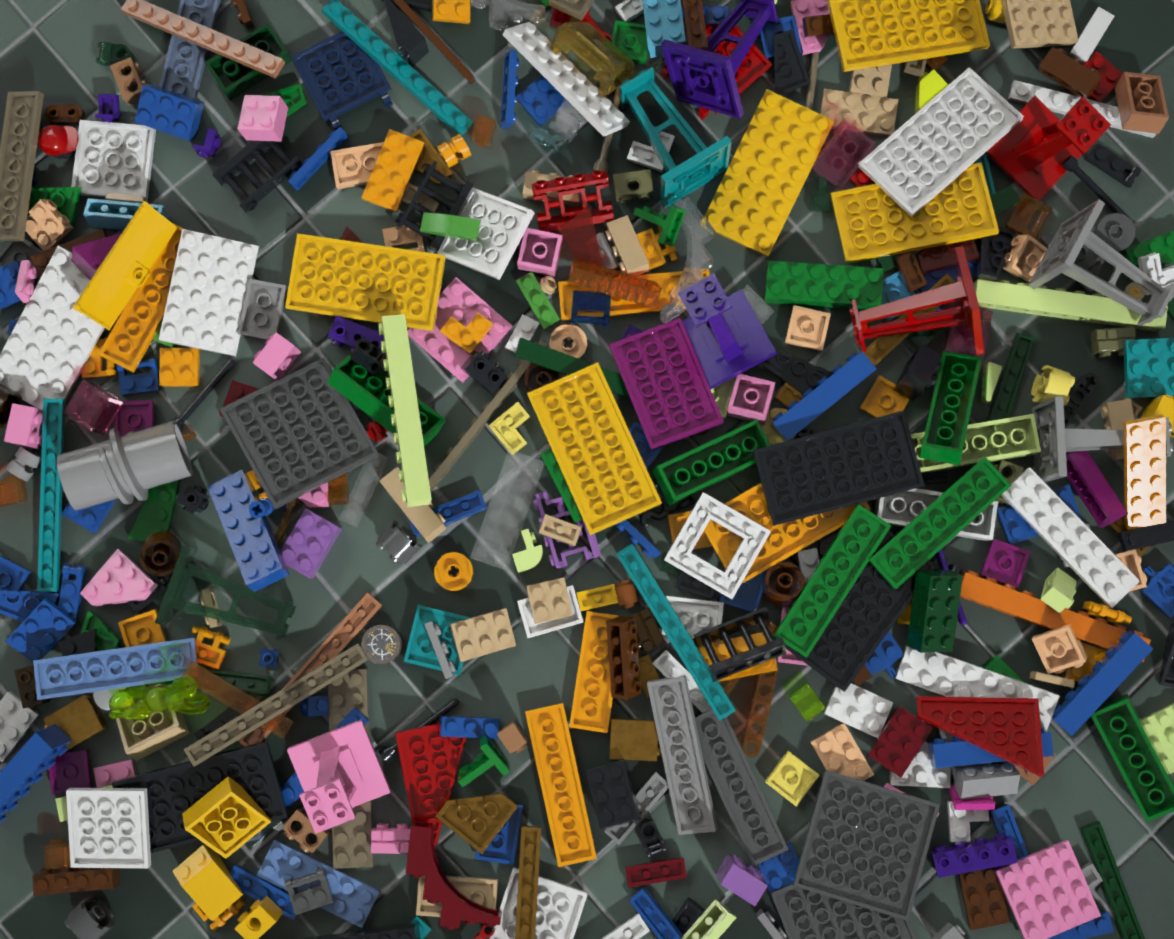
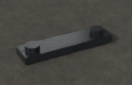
(1146, 536)

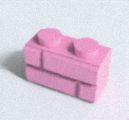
(390, 839)

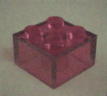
(93, 407)

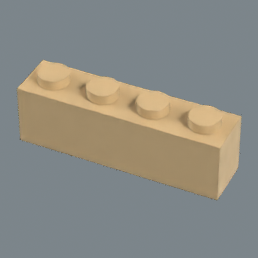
(422, 516)

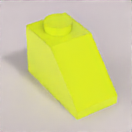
(927, 88)

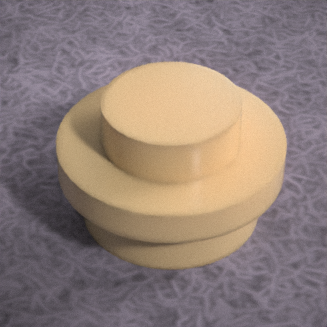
(548, 284)

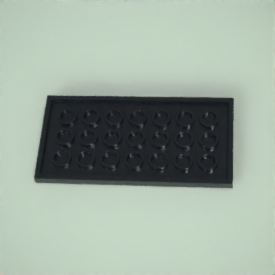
(838, 468)
(859, 624)
(182, 785)

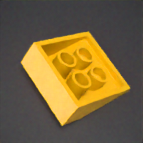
(225, 818)

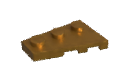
(428, 156)

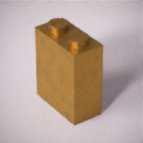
(78, 720)
(634, 740)

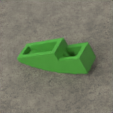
(450, 226)

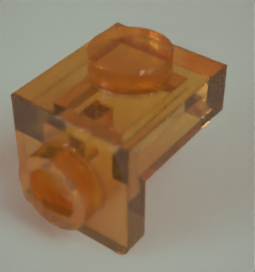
(338, 490)

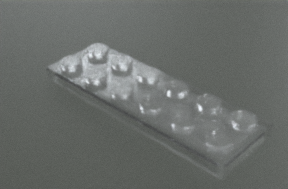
(507, 510)

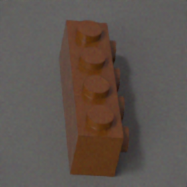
(623, 657)
(74, 880)

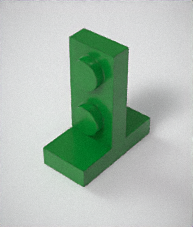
(670, 222)
(483, 762)

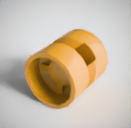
(454, 150)

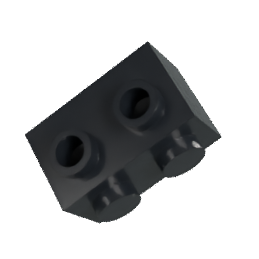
(484, 371)

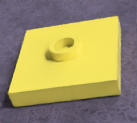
(792, 778)

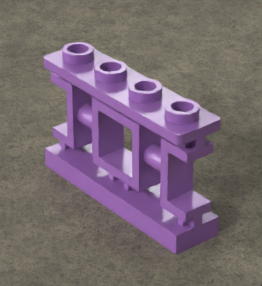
(549, 542)

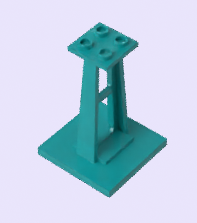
(692, 173)

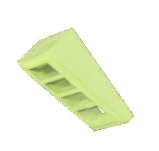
(989, 380)

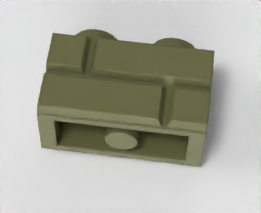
(1110, 340)

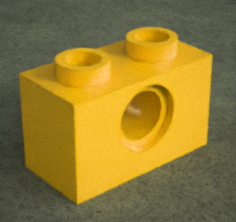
(259, 919)

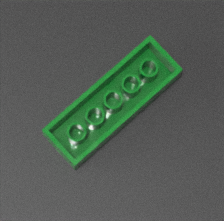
(823, 285)
(371, 395)
(950, 408)
(710, 462)
(1136, 757)

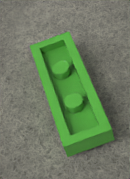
(537, 301)

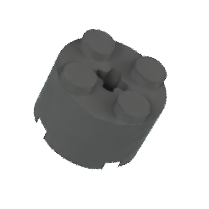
(398, 543)
(90, 919)

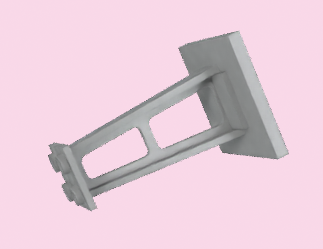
(1065, 248)
(1057, 440)

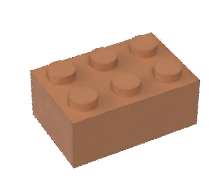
(1141, 102)

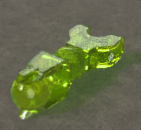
(171, 697)

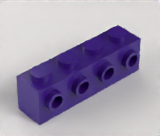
(348, 333)
(974, 856)

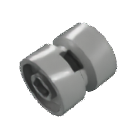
(24, 463)

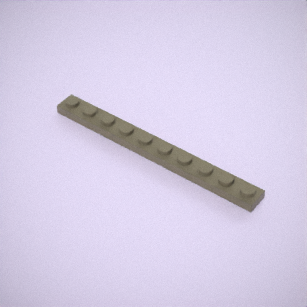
(478, 423)
(275, 705)

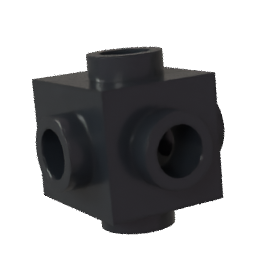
(187, 498)

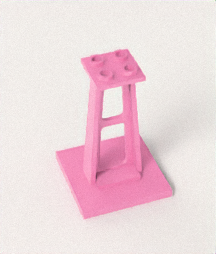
(337, 774)

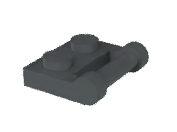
(312, 897)

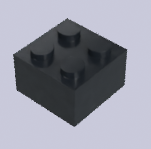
(918, 372)

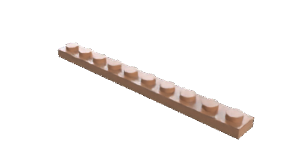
(204, 37)
(328, 650)

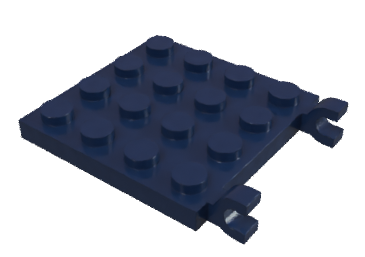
(340, 76)

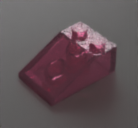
(843, 153)
(959, 338)

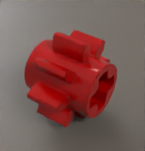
(376, 431)

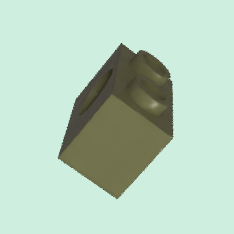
(640, 178)

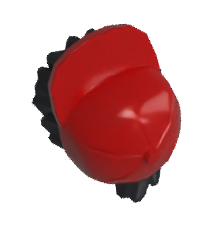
(58, 141)

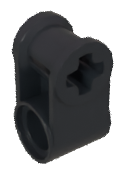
(367, 356)
(652, 842)

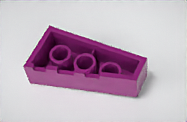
(91, 255)

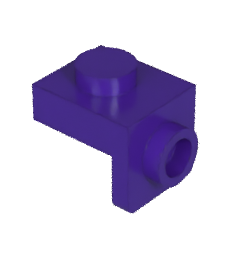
(108, 107)
(210, 146)

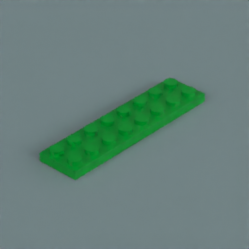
(939, 523)
(832, 580)

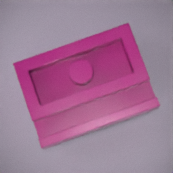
(982, 803)

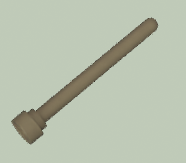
(812, 76)
(602, 163)

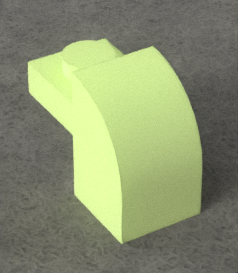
(531, 556)

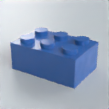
(169, 112)

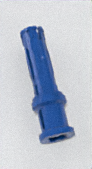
(261, 508)

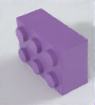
(309, 543)
(741, 879)

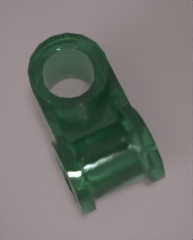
(112, 53)

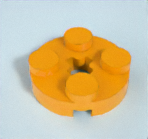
(443, 567)

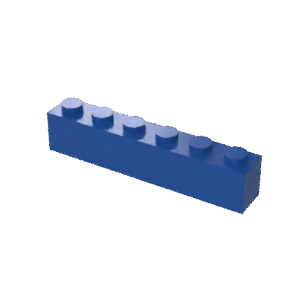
(824, 396)
(1101, 682)
(960, 753)

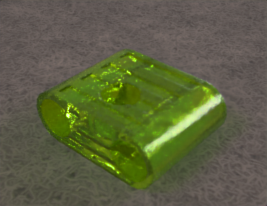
(806, 702)

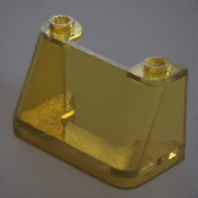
(597, 51)

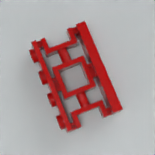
(570, 186)

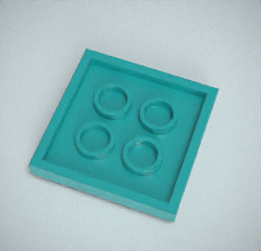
(1149, 367)
(420, 649)

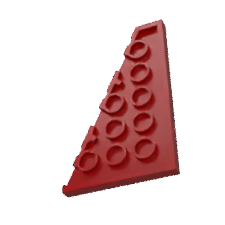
(997, 725)
(428, 771)

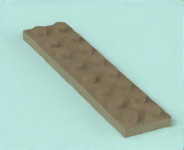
(18, 161)

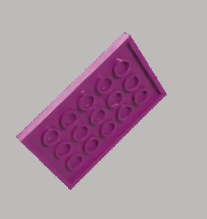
(666, 384)

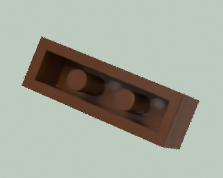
(1069, 73)

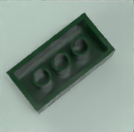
(236, 77)
(934, 610)

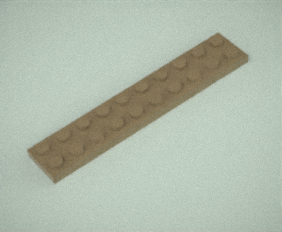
(352, 837)

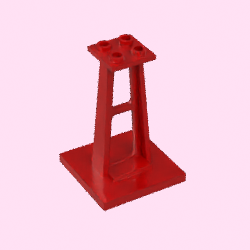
(1042, 142)
(961, 291)

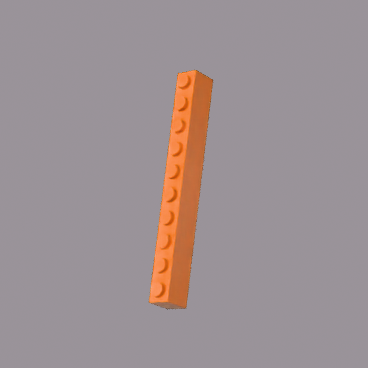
(1036, 611)

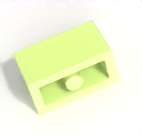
(1059, 590)

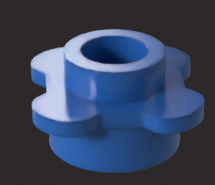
(274, 658)

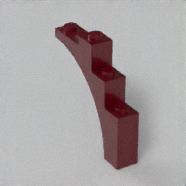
(437, 887)

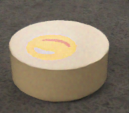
(1134, 290)

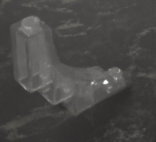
(696, 233)

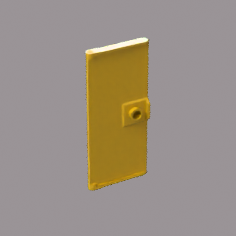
(125, 266)

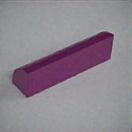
(1093, 489)

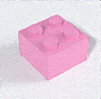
(262, 118)
(540, 252)
(276, 356)
(751, 398)
(25, 426)

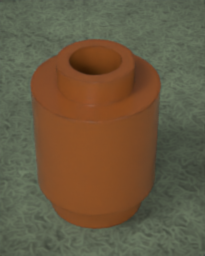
(626, 594)

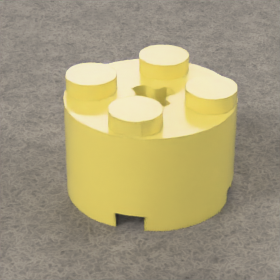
(1052, 384)

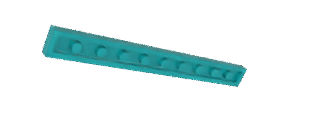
(397, 67)
(50, 496)
(675, 631)

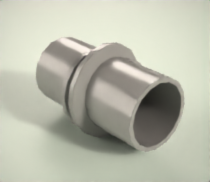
(124, 466)

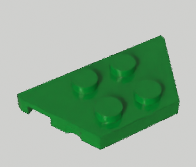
(105, 638)

